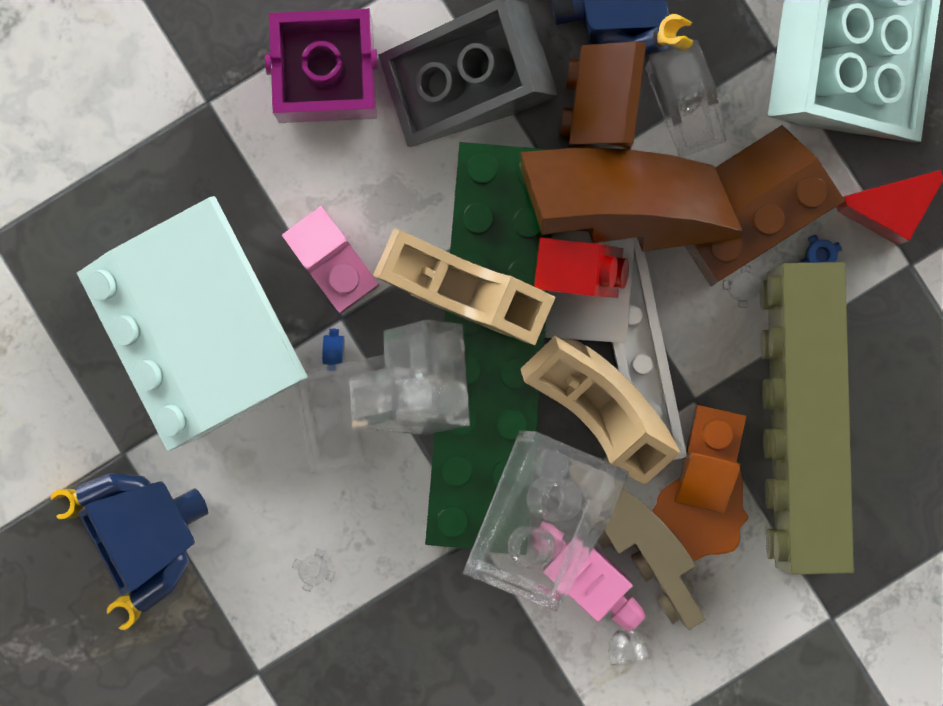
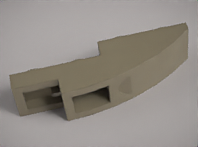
(658, 556)

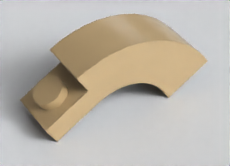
(464, 287)
(606, 404)

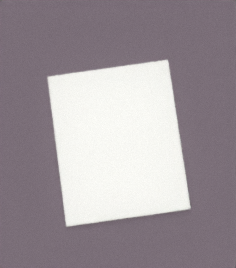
(591, 316)

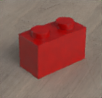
(580, 268)

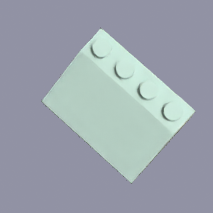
(855, 65)
(191, 324)

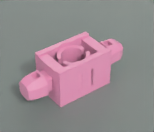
(603, 588)

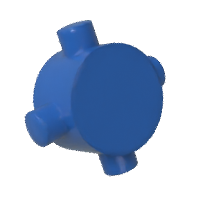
(821, 251)
(333, 348)

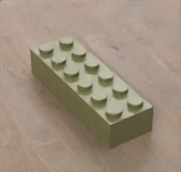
(808, 418)

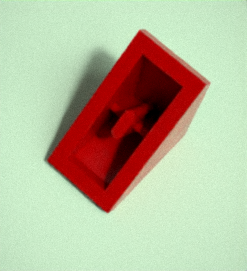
(893, 208)

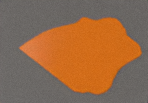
(702, 529)

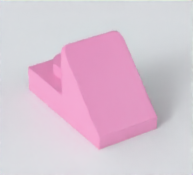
(330, 260)

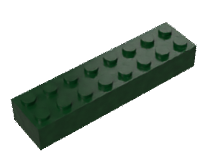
(499, 232)

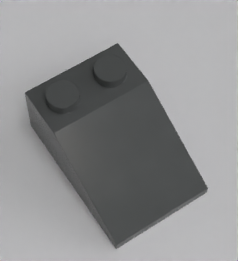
(468, 72)

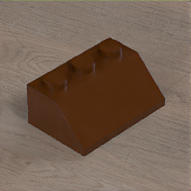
(774, 193)

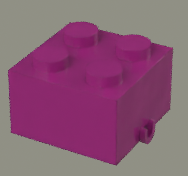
(322, 65)

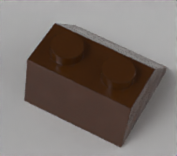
(605, 96)

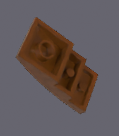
(629, 195)

